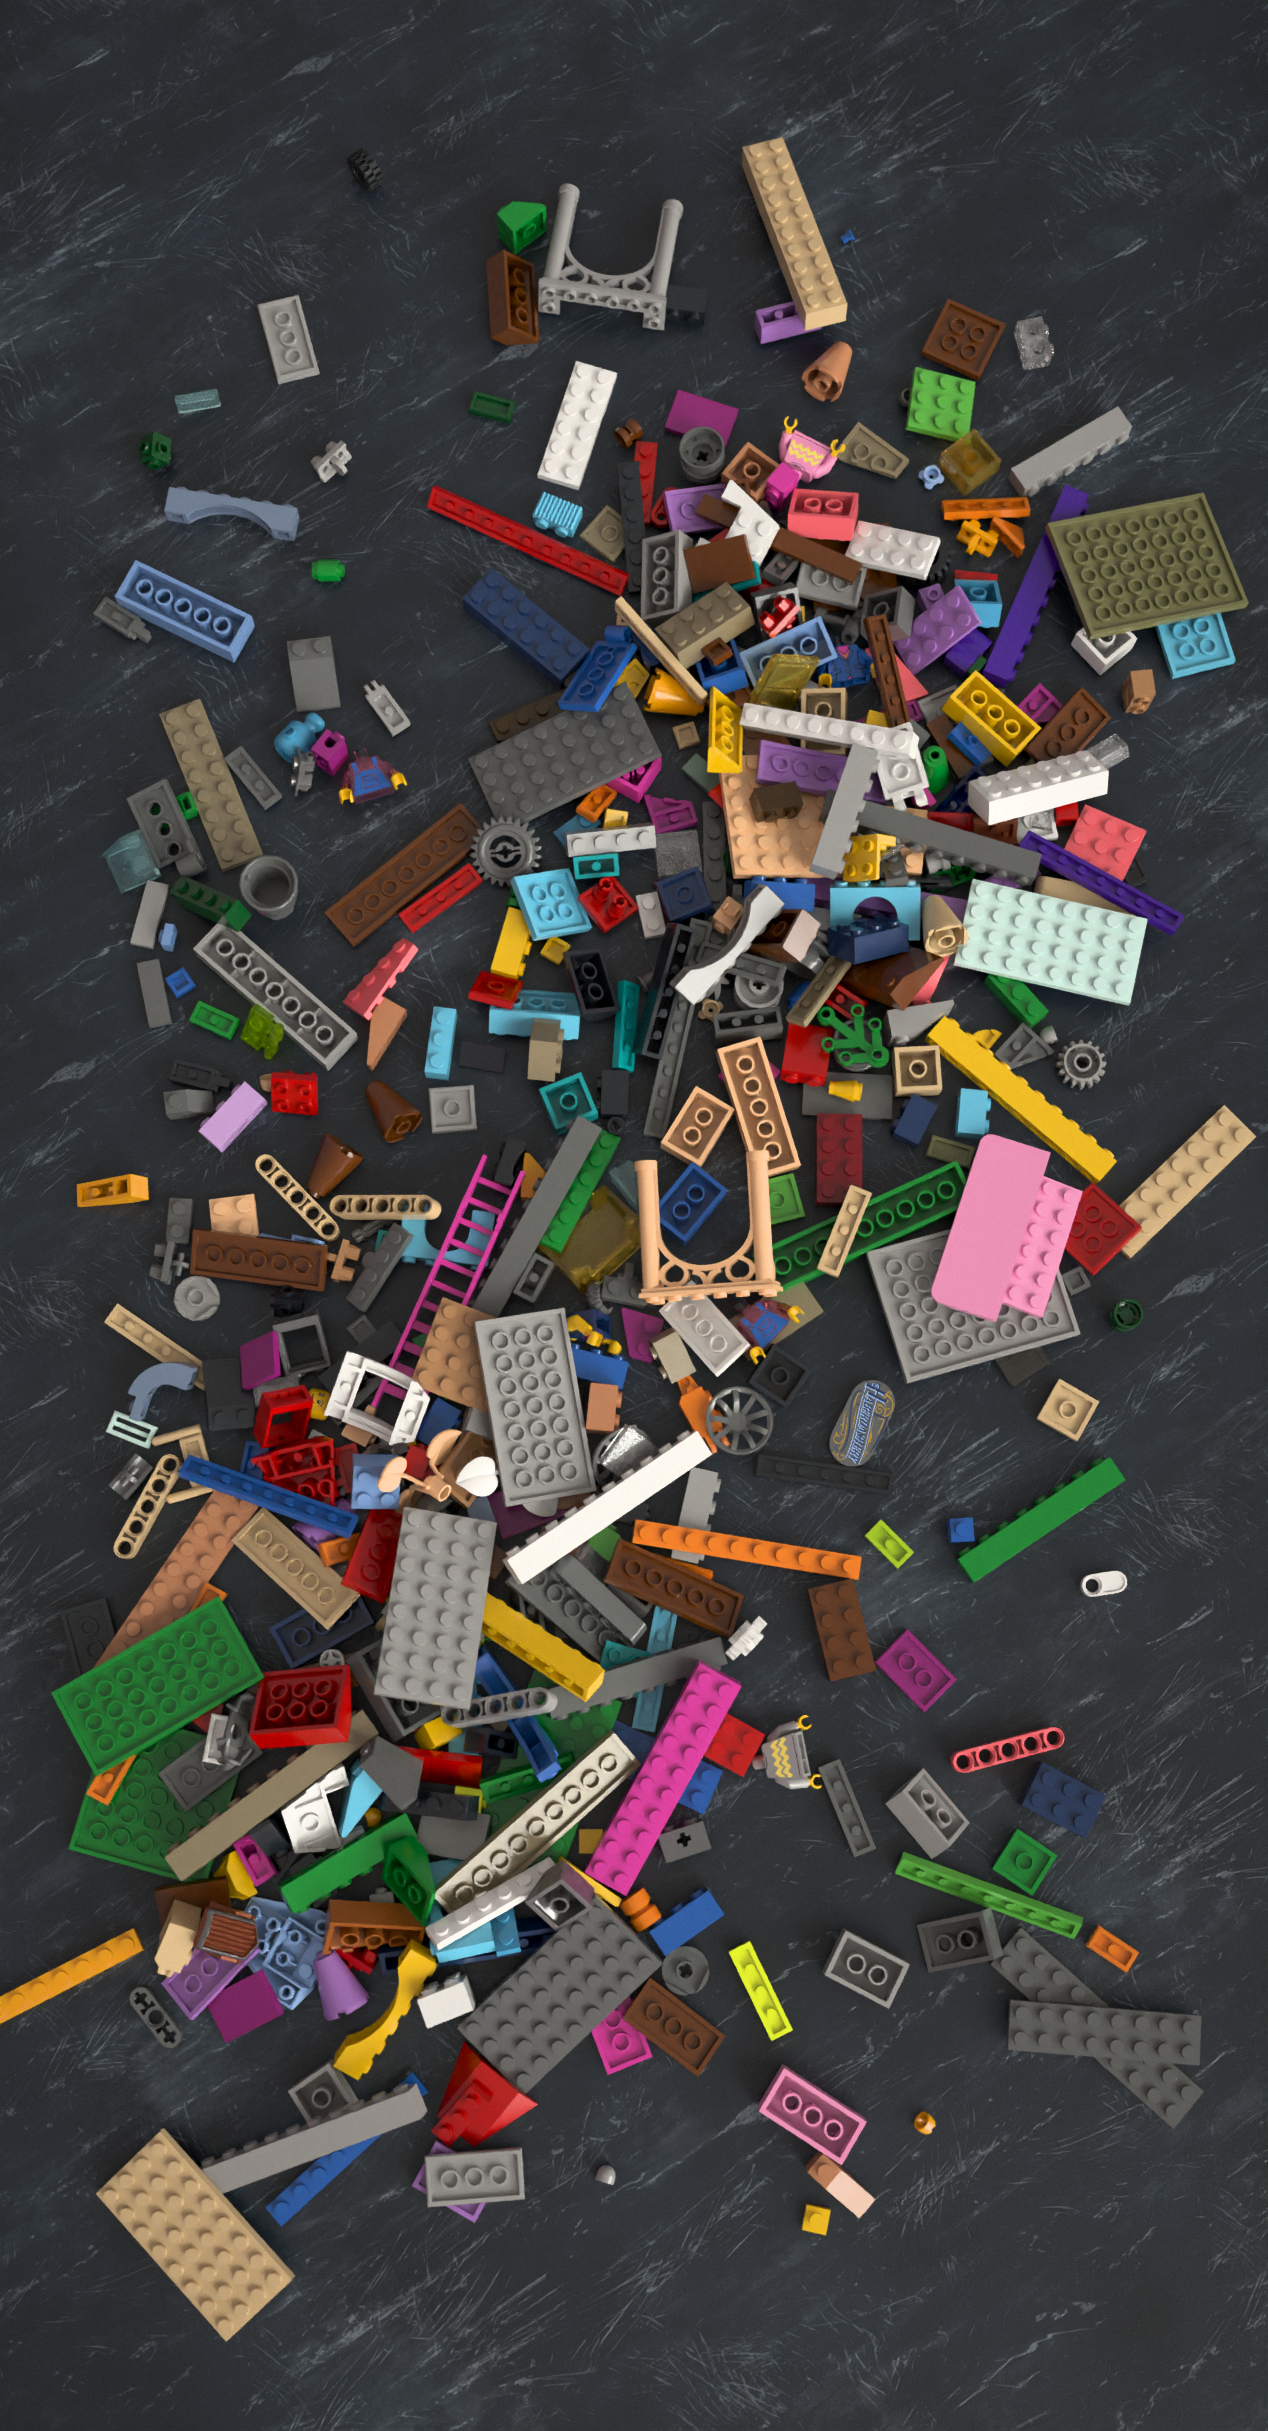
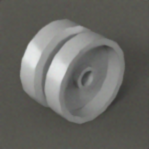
(750, 998)

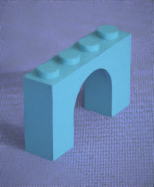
(905, 899)
(421, 1250)
(473, 1943)

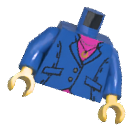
(848, 669)

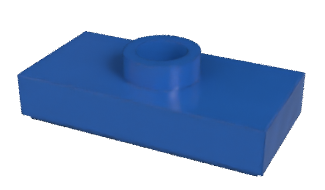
(968, 744)

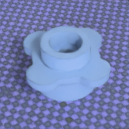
(931, 470)

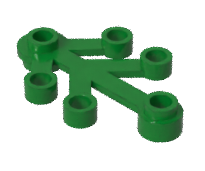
(854, 1039)

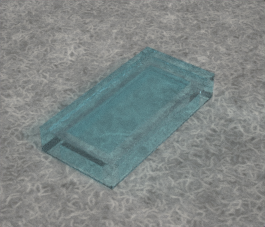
(197, 401)

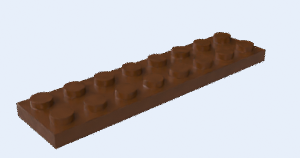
(405, 876)

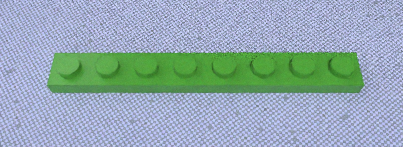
(988, 1895)

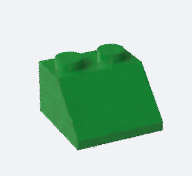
(521, 224)

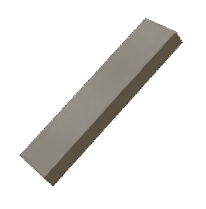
(818, 991)

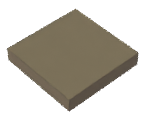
(605, 534)

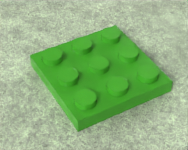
(940, 404)

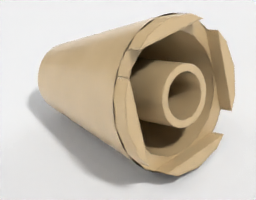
(941, 927)

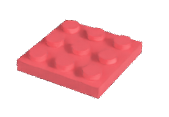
(1105, 841)

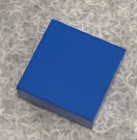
(180, 982)

